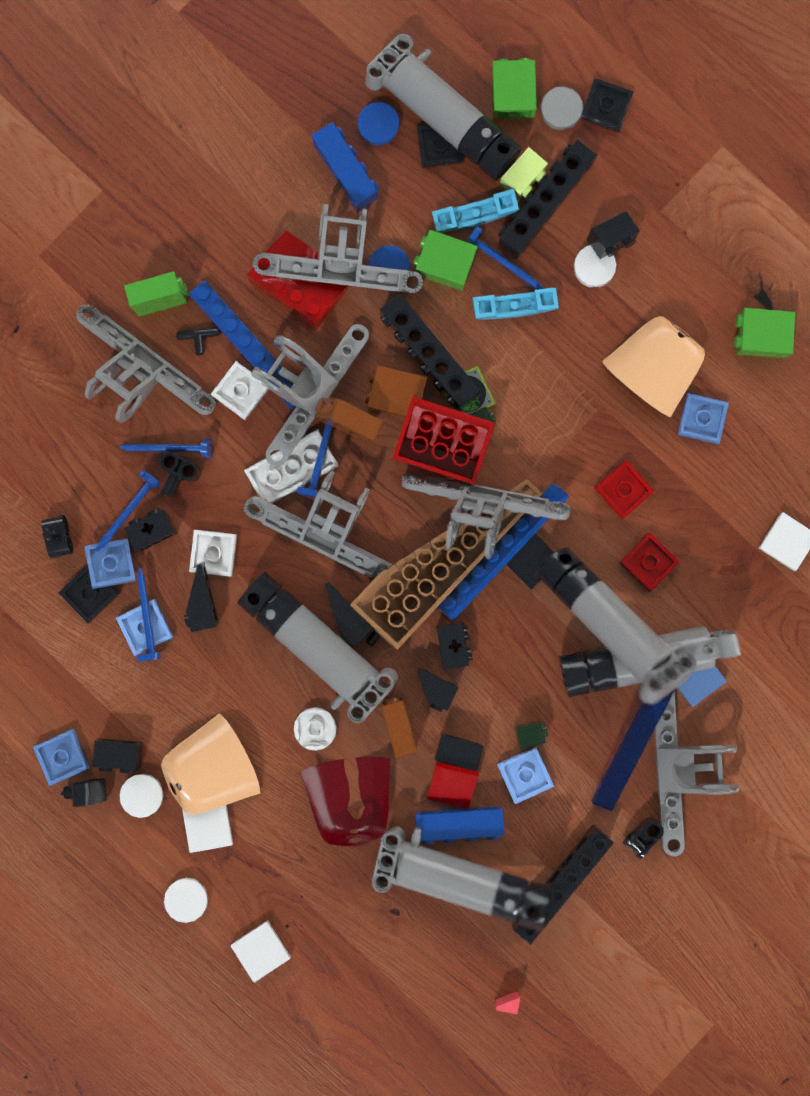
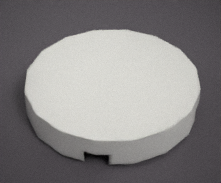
(592, 270)
(315, 728)
(141, 795)
(186, 900)

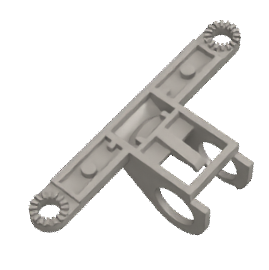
(339, 263)
(141, 364)
(307, 389)
(481, 500)
(322, 532)
(677, 775)

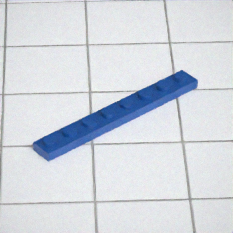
(236, 332)
(504, 551)

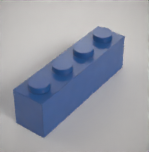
(345, 167)
(460, 824)

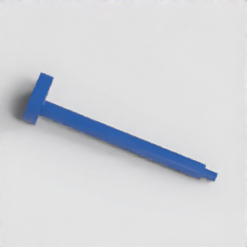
(473, 239)
(205, 448)
(150, 482)
(311, 492)
(146, 620)

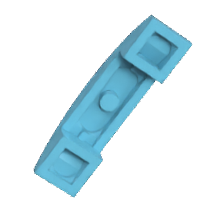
(476, 213)
(515, 305)

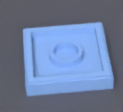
(133, 627)
(525, 775)

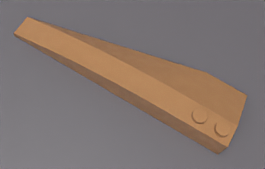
(418, 583)

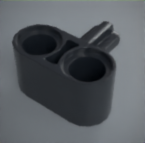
(177, 472)
(57, 536)
(86, 792)

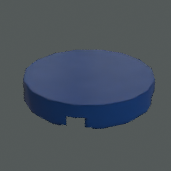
(378, 123)
(390, 258)

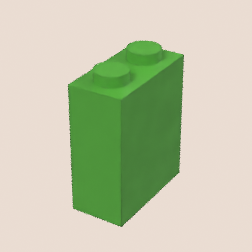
(513, 89)
(445, 259)
(156, 293)
(765, 333)

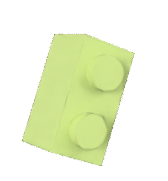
(524, 174)

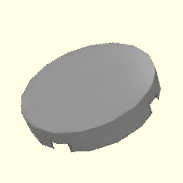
(561, 108)

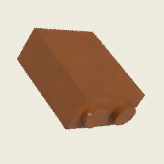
(393, 391)
(347, 418)
(398, 726)

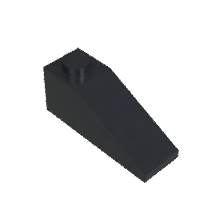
(201, 608)
(349, 622)

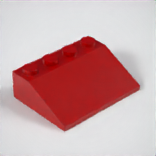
(305, 298)
(443, 440)

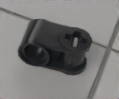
(642, 838)

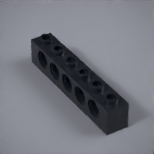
(578, 155)
(399, 308)
(570, 875)

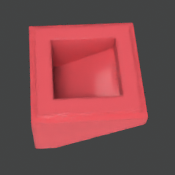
(508, 1003)

